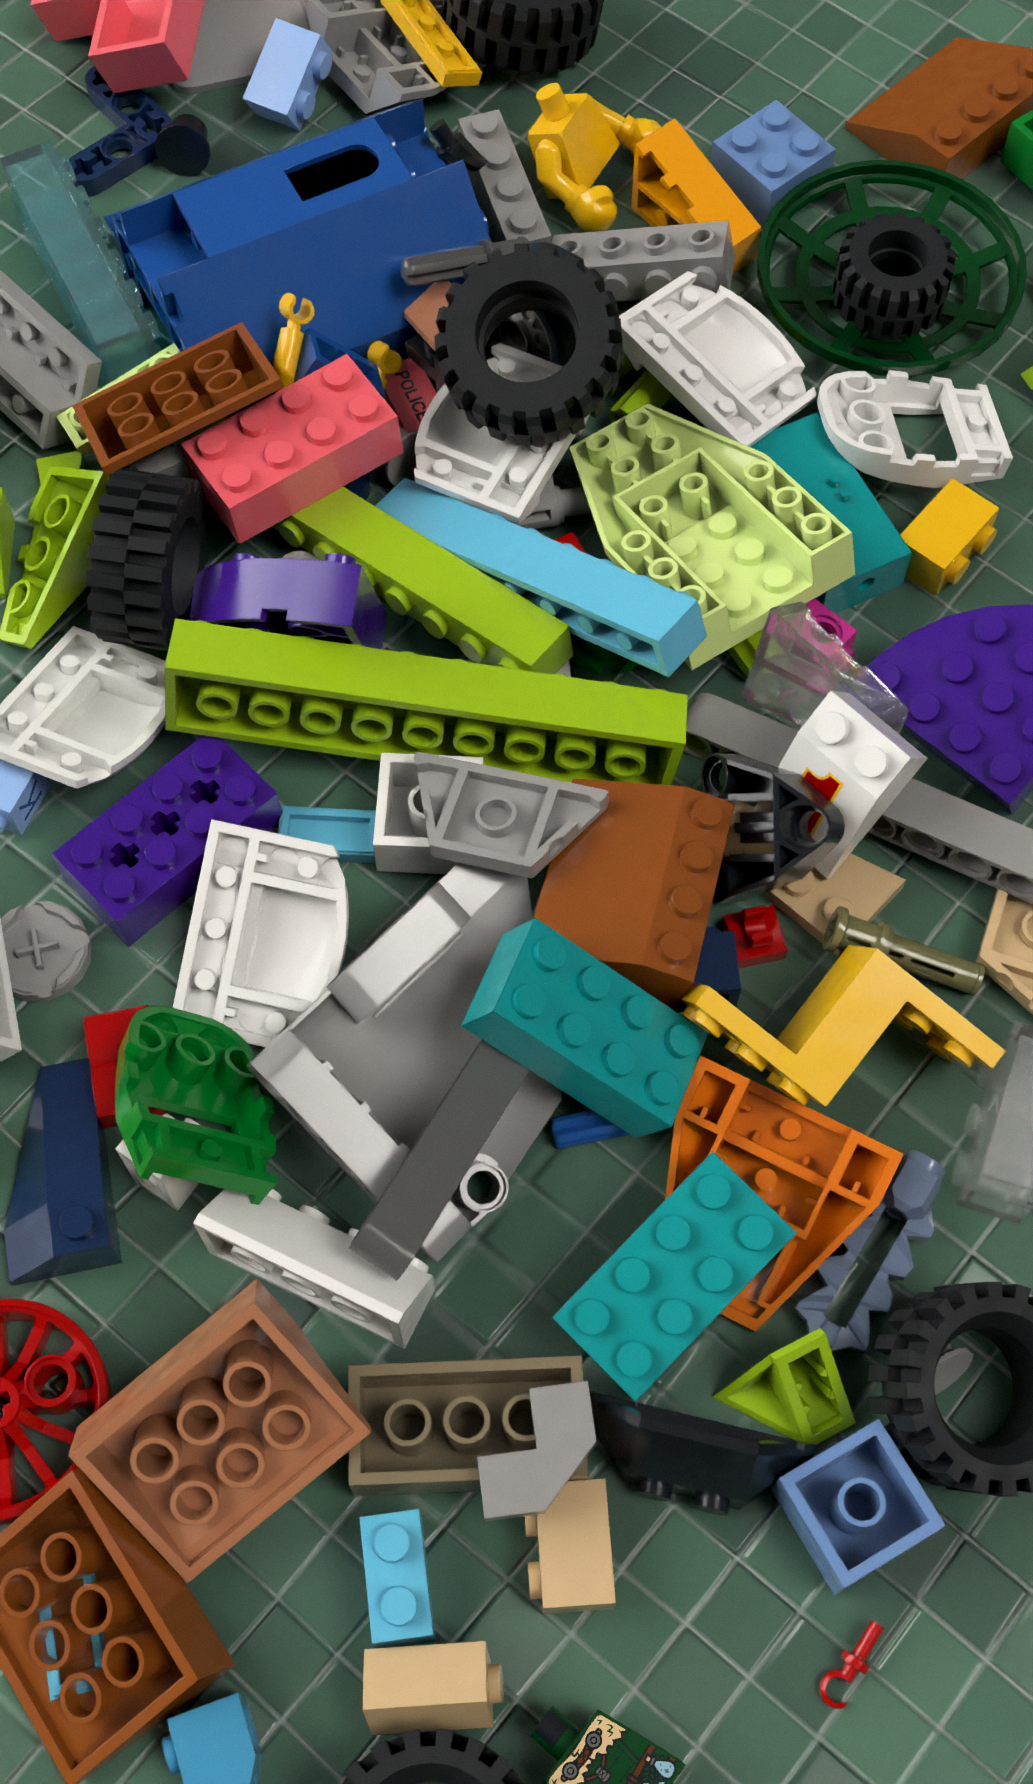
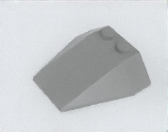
(372, 54)

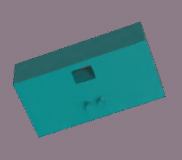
(816, 465)

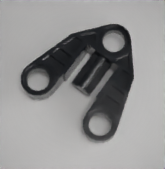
(785, 826)

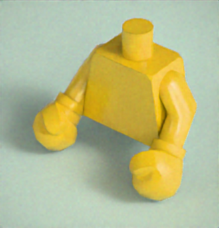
(573, 146)

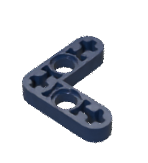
(94, 165)

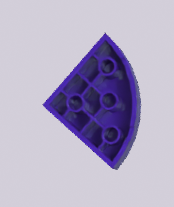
(292, 598)
(971, 695)

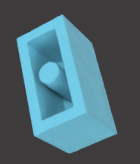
(397, 1579)

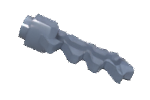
(906, 1200)

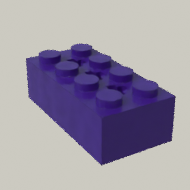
(151, 844)

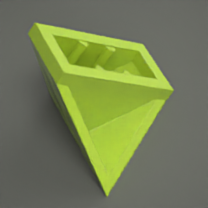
(794, 1391)

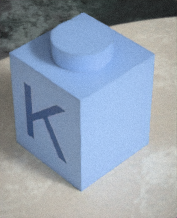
(19, 796)

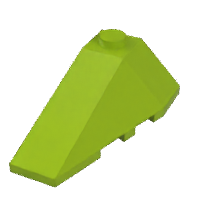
(57, 553)

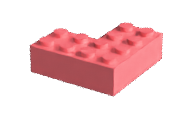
(132, 40)

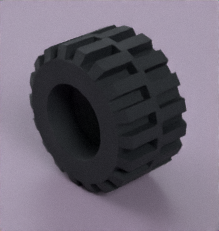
(893, 275)

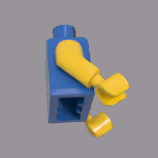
(306, 352)

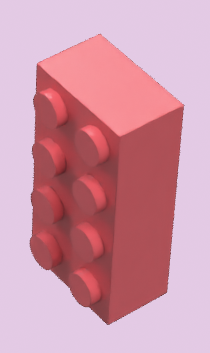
(293, 448)

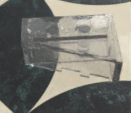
(802, 664)
(999, 1161)

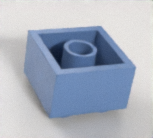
(769, 158)
(857, 1506)

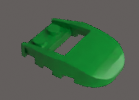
(199, 1071)

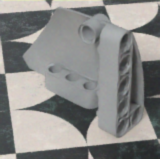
(390, 1042)

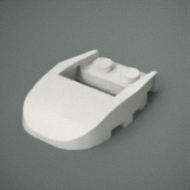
(863, 430)

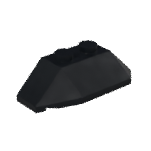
(692, 1455)

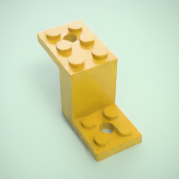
(840, 1026)

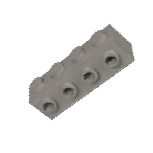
(648, 258)

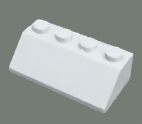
(314, 1262)

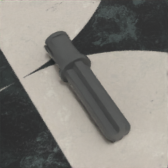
(451, 263)

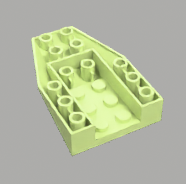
(709, 522)

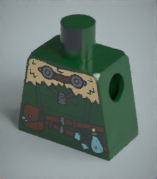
(602, 1752)

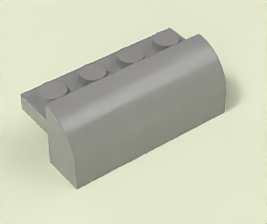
(40, 367)

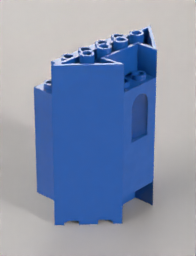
(247, 238)

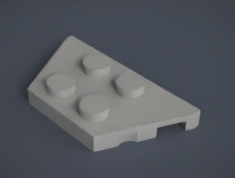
(501, 815)

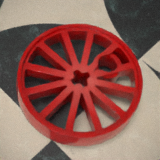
(23, 1390)

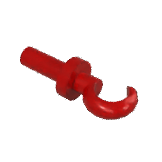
(853, 1664)

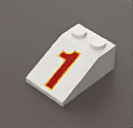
(854, 764)

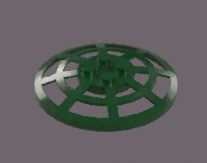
(944, 188)

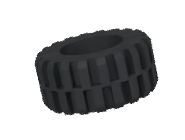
(525, 32)
(517, 285)

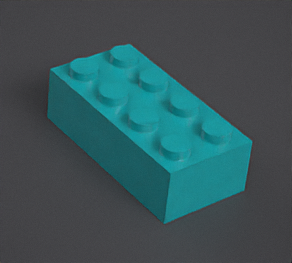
(585, 1029)
(674, 1275)

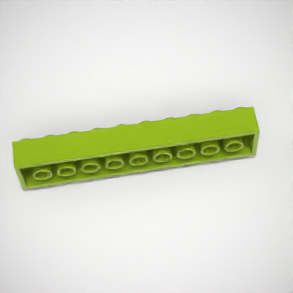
(402, 702)

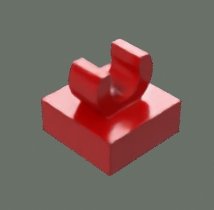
(756, 935)

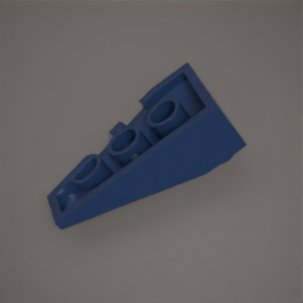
(62, 1191)

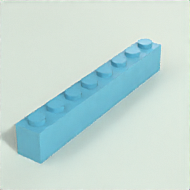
(588, 593)

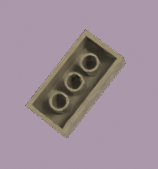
(443, 1415)

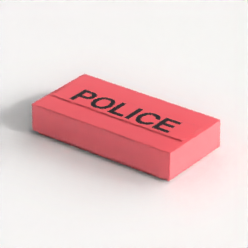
(409, 394)

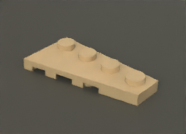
(812, 900)

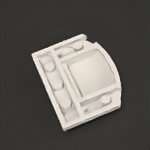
(717, 358)
(479, 468)
(84, 710)
(262, 930)

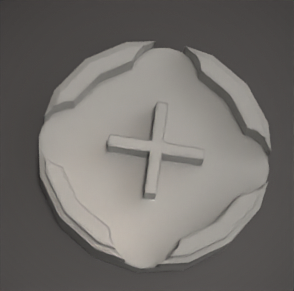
(45, 950)

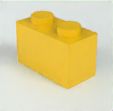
(948, 535)

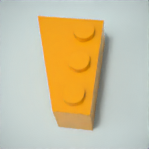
(682, 187)

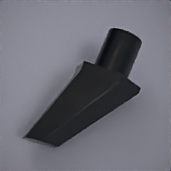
(456, 147)

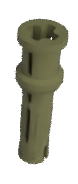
(908, 954)

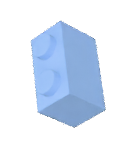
(288, 74)

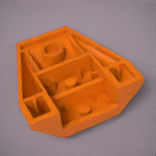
(796, 1159)

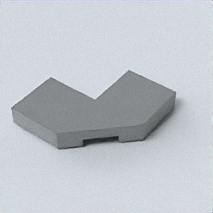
(532, 1479)

